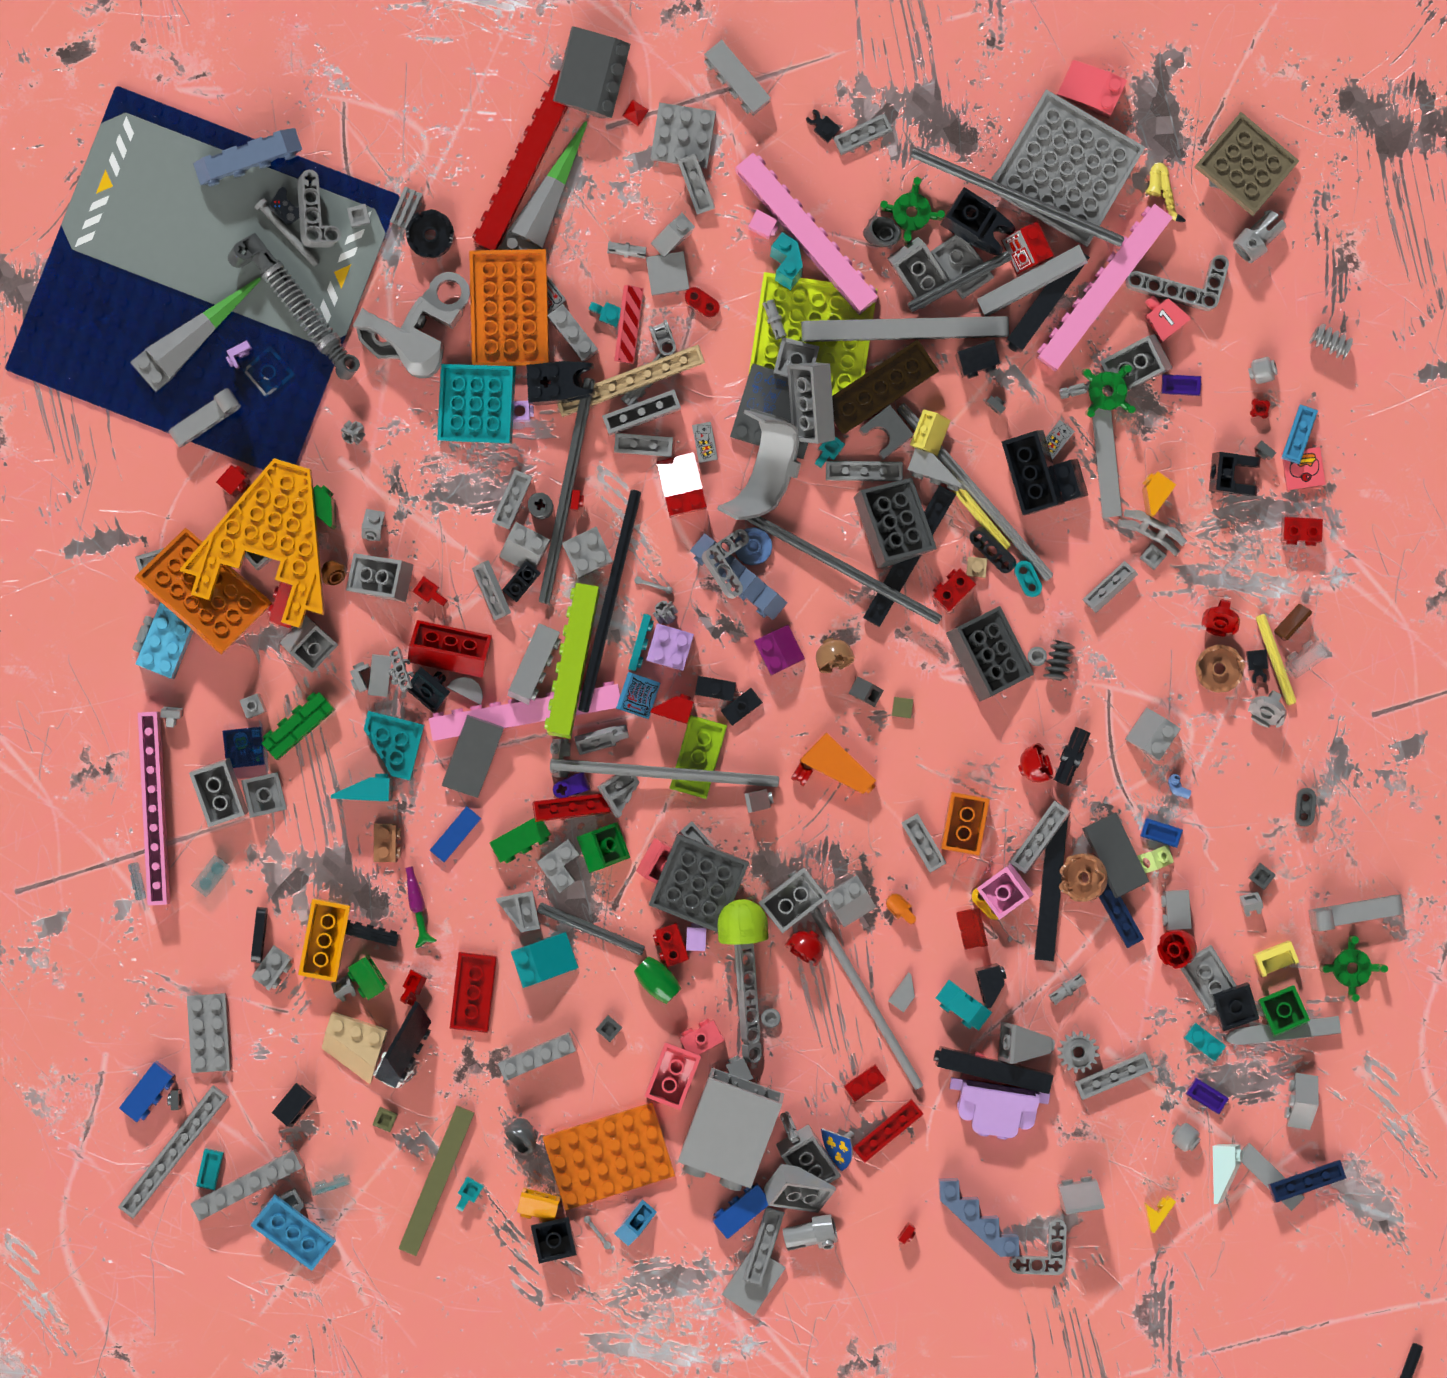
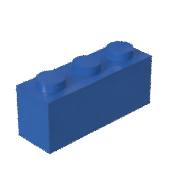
(147, 1092)
(740, 1210)

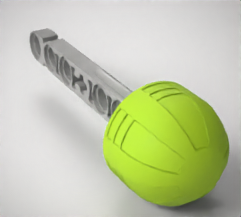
(742, 925)

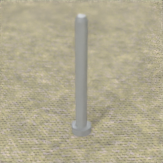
(261, 205)

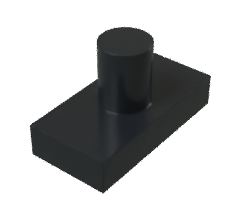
(715, 688)

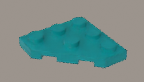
(395, 742)

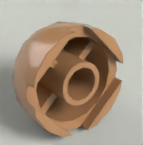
(833, 654)

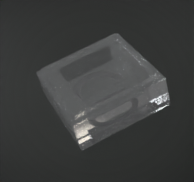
(1163, 1074)

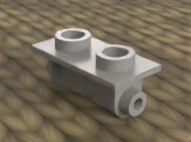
(558, 749)

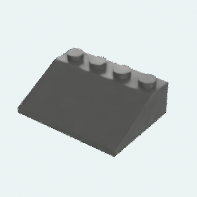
(591, 72)
(894, 522)
(989, 653)

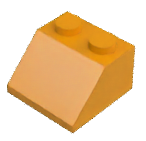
(1156, 491)
(538, 1205)

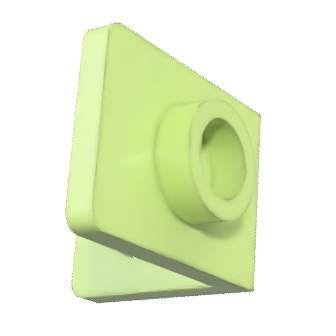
(1158, 858)

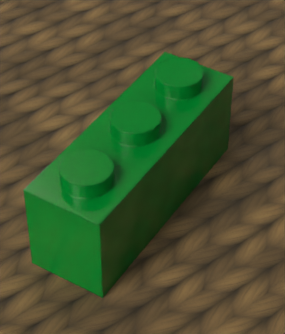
(520, 840)

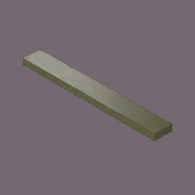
(436, 1180)

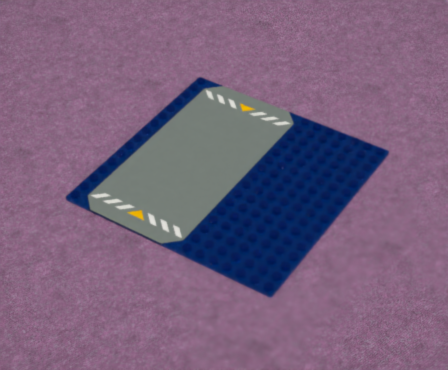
(152, 253)

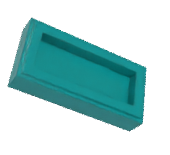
(209, 1169)

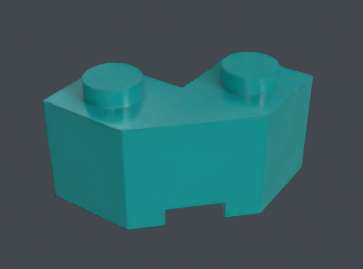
(787, 252)
(963, 1005)

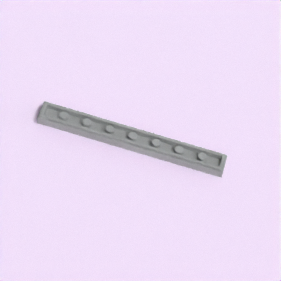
(173, 1151)

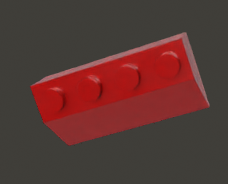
(449, 648)

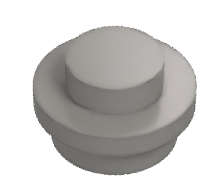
(1037, 656)

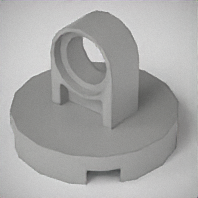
(1268, 710)

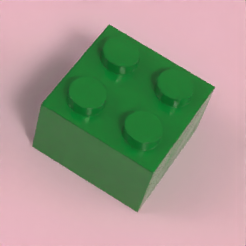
(1283, 1011)

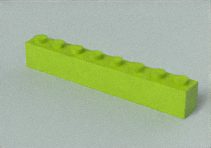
(573, 660)

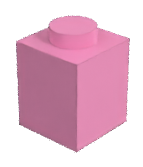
(763, 224)

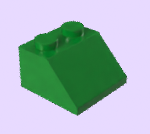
(325, 505)
(603, 847)
(368, 977)

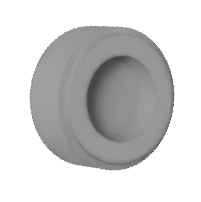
(770, 1018)

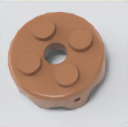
(1232, 663)
(1072, 877)

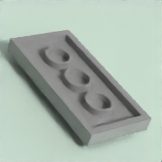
(208, 1033)

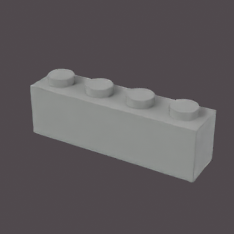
(737, 78)
(641, 412)
(533, 664)
(537, 1056)

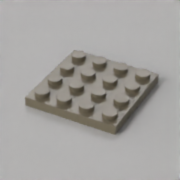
(1246, 164)

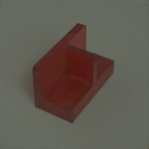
(971, 928)

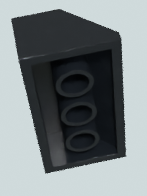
(404, 1047)

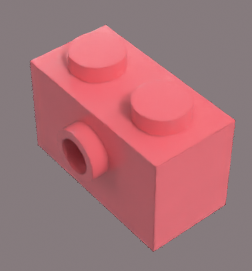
(701, 1038)

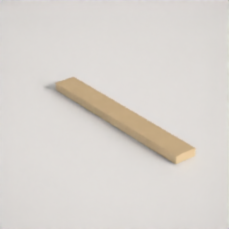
(640, 377)

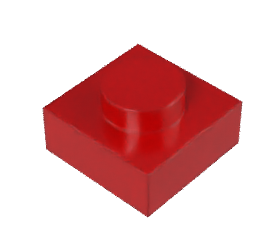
(577, 500)
(907, 1233)

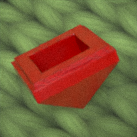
(635, 112)

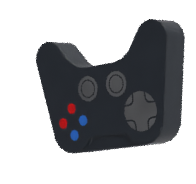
(283, 208)

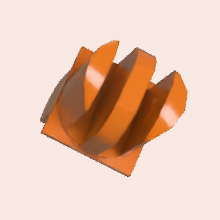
(900, 907)

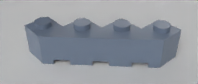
(239, 159)
(754, 589)
(983, 1226)

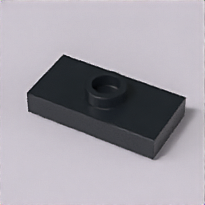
(741, 706)

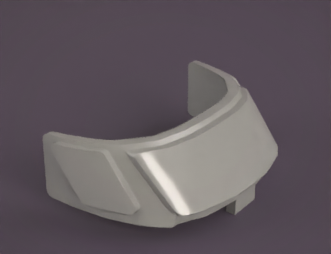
(771, 471)

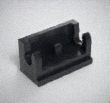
(293, 1105)

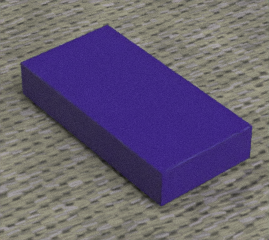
(1181, 385)
(1207, 1096)

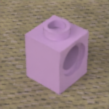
(529, 411)
(696, 938)

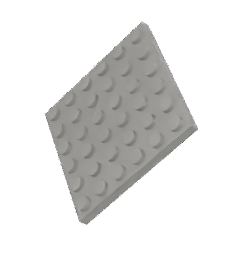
(1069, 164)

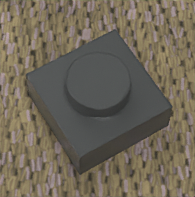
(996, 404)
(1264, 451)
(1261, 876)
(608, 1028)
(174, 1099)

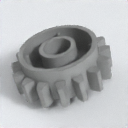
(1088, 1051)

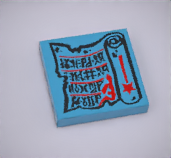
(638, 695)

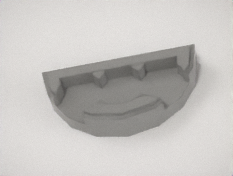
(467, 688)

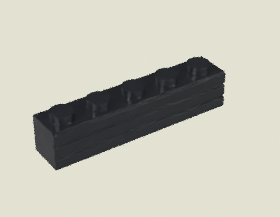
(370, 933)

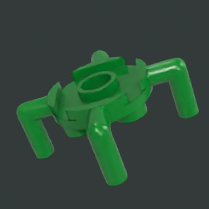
(914, 200)
(1119, 393)
(1363, 970)

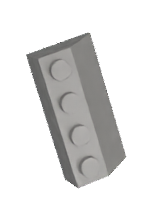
(811, 401)

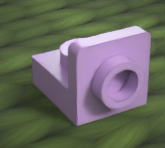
(240, 350)

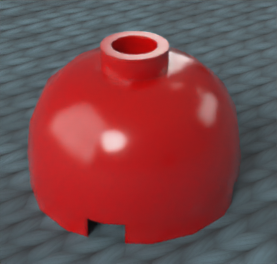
(1035, 765)
(806, 946)
(1177, 948)

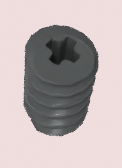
(536, 499)
(1059, 660)

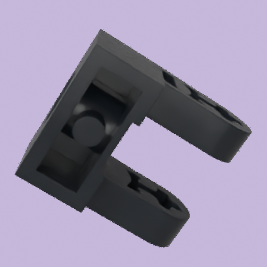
(1223, 470)

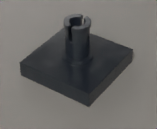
(429, 689)

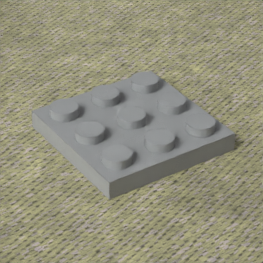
(681, 133)

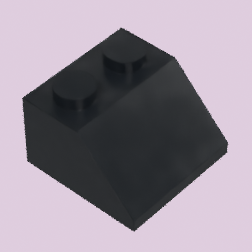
(978, 359)
(990, 982)
(554, 1240)

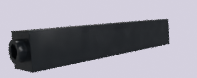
(1040, 310)
(993, 1069)

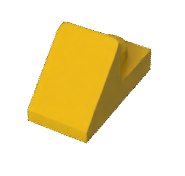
(1155, 1217)

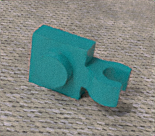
(608, 314)
(829, 449)
(468, 1191)

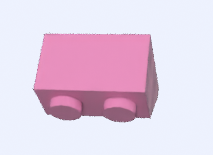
(1005, 891)

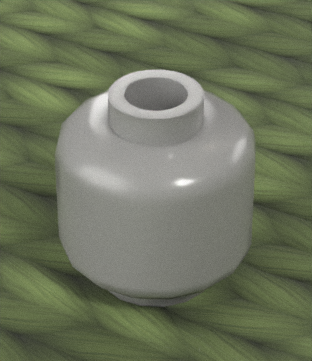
(1263, 370)
(1185, 1137)

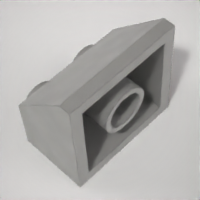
(524, 546)
(309, 644)
(1152, 734)
(850, 900)

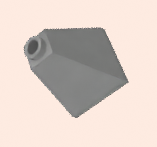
(1022, 1044)

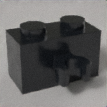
(1070, 480)

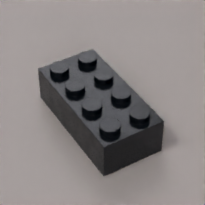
(1032, 472)

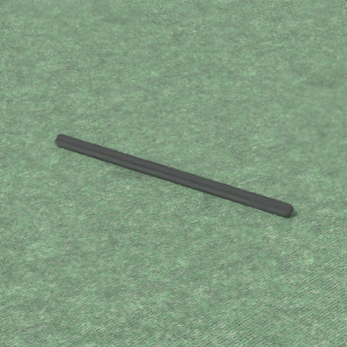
(1017, 196)
(566, 494)
(846, 569)

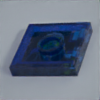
(244, 747)

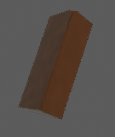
(1292, 622)

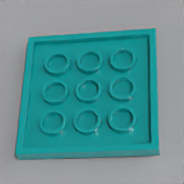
(476, 403)

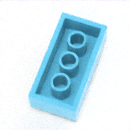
(165, 643)

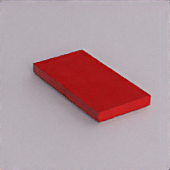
(473, 992)

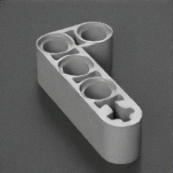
(314, 209)
(205, 418)

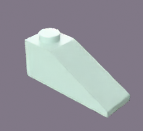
(1226, 1163)

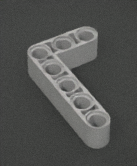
(1180, 297)
(1331, 916)

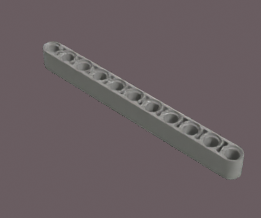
(905, 329)

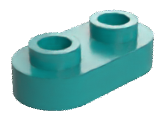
(1028, 578)

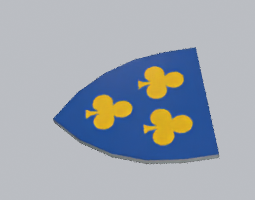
(839, 1147)

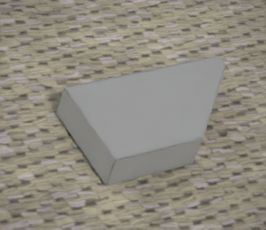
(903, 994)

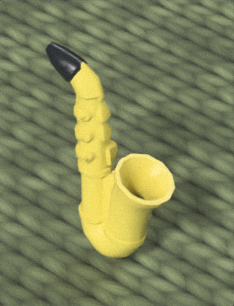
(1160, 181)

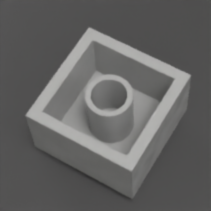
(587, 552)

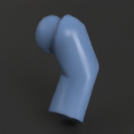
(1176, 787)

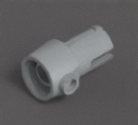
(1253, 241)
(819, 1231)

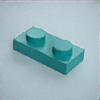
(1204, 1041)

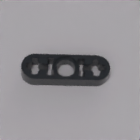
(984, 549)
(259, 934)

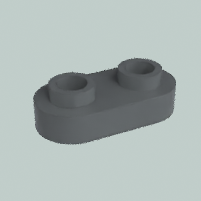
(1307, 807)

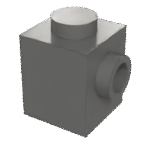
(862, 689)

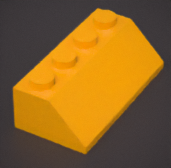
(324, 940)

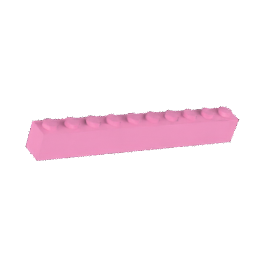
(806, 233)
(1104, 288)
(516, 712)
(154, 808)

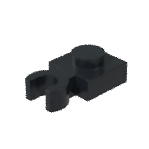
(825, 127)
(1257, 661)

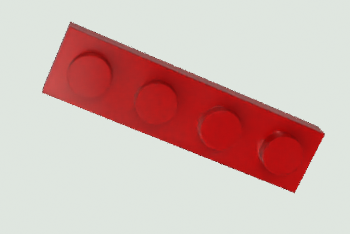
(570, 807)
(887, 1130)

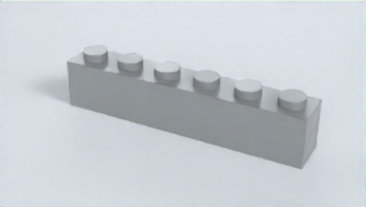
(247, 1184)

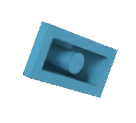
(635, 1223)

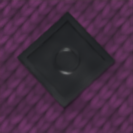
(1235, 1006)

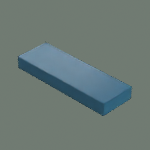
(1299, 434)

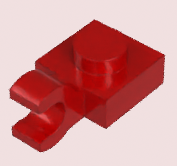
(428, 590)
(413, 985)

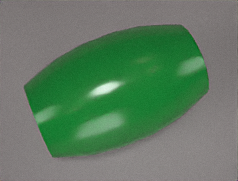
(657, 980)

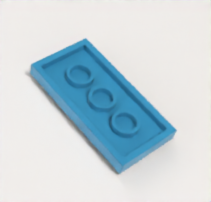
(293, 1232)

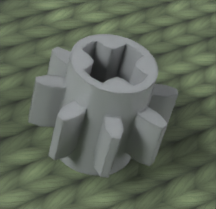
(353, 432)
(665, 612)

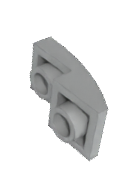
(379, 675)

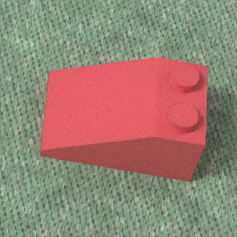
(1092, 88)
(654, 860)
(672, 1076)

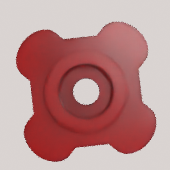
(1260, 403)

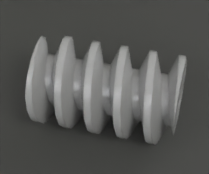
(1331, 340)

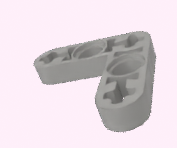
(719, 556)
(1051, 1257)

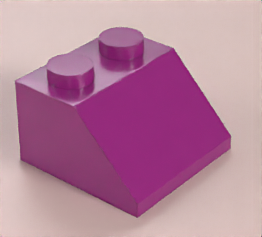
(779, 650)

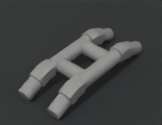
(1158, 537)

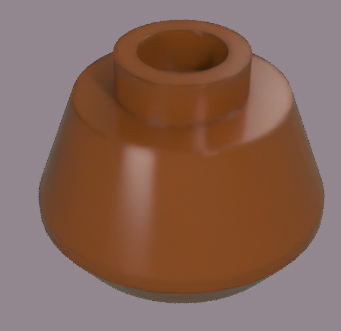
(333, 573)

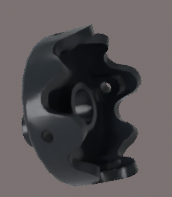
(425, 221)

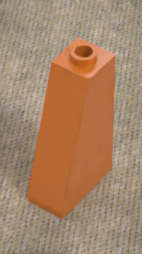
(837, 764)

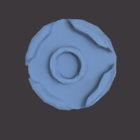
(757, 548)

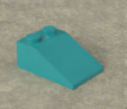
(372, 789)
(544, 959)

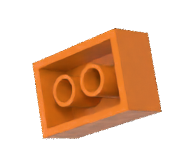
(964, 823)

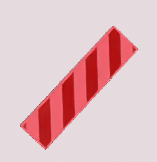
(628, 324)

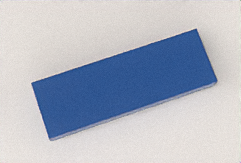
(455, 834)

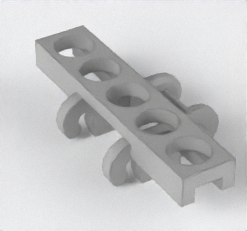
(399, 668)

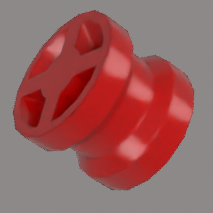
(801, 774)

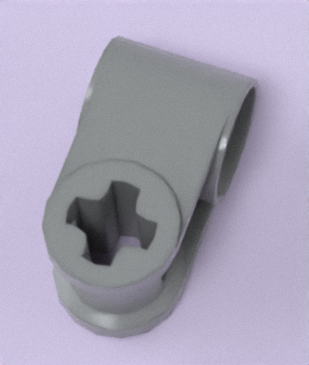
(662, 335)

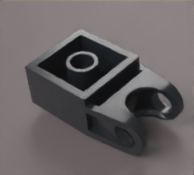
(980, 224)
(564, 382)

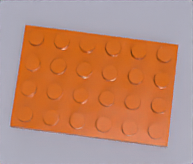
(509, 307)
(219, 621)
(608, 1156)

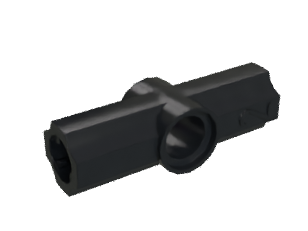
(1072, 756)

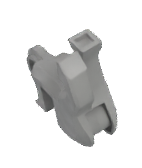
(416, 350)

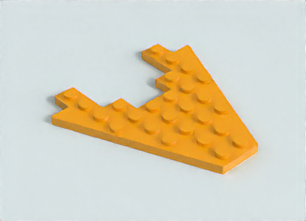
(275, 522)

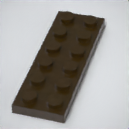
(882, 386)

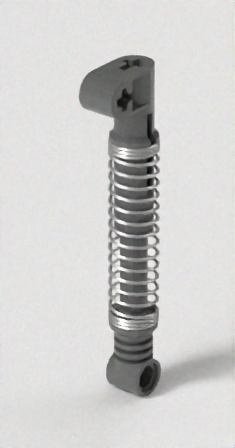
(274, 272)

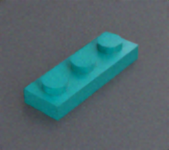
(641, 642)

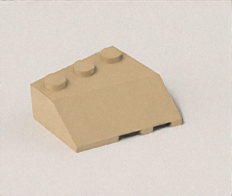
(354, 1044)

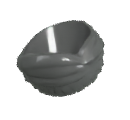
(882, 232)
(522, 1136)

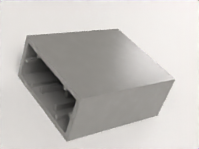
(730, 1129)

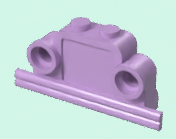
(997, 1108)

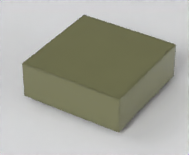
(902, 707)
(385, 1119)

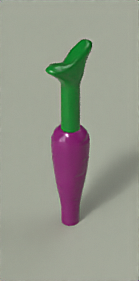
(417, 905)

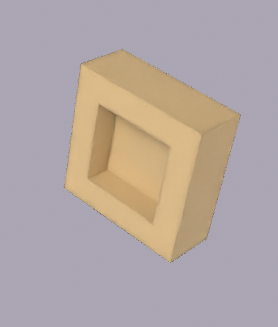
(976, 567)

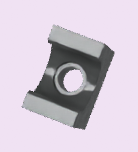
(893, 425)

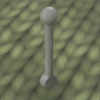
(638, 580)
(607, 1245)

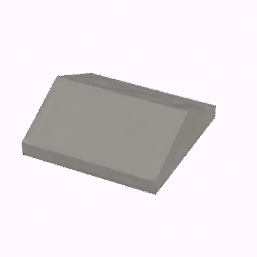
(794, 353)
(263, 795)

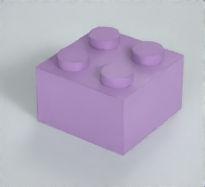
(670, 647)

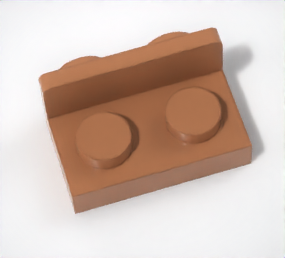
(386, 842)

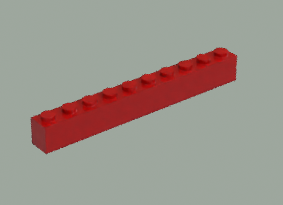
(521, 170)

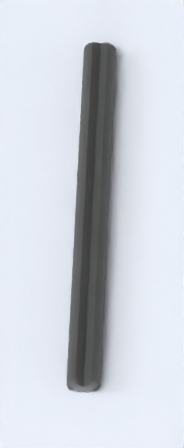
(959, 281)
(590, 929)

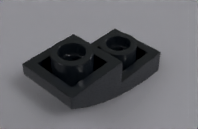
(521, 581)

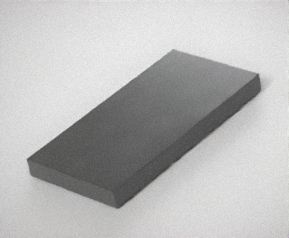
(472, 756)
(1117, 854)

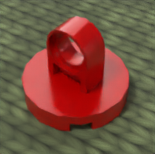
(1221, 619)

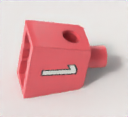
(1165, 317)

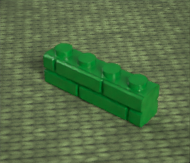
(298, 725)

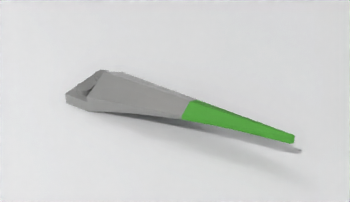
(535, 220)
(168, 355)

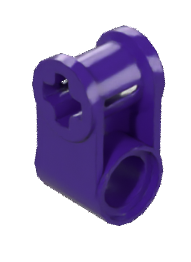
(575, 784)

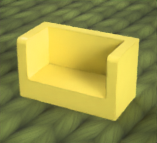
(930, 432)
(1275, 958)

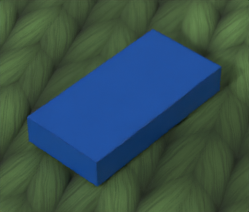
(1161, 832)

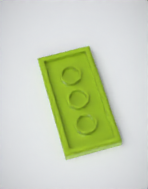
(699, 752)

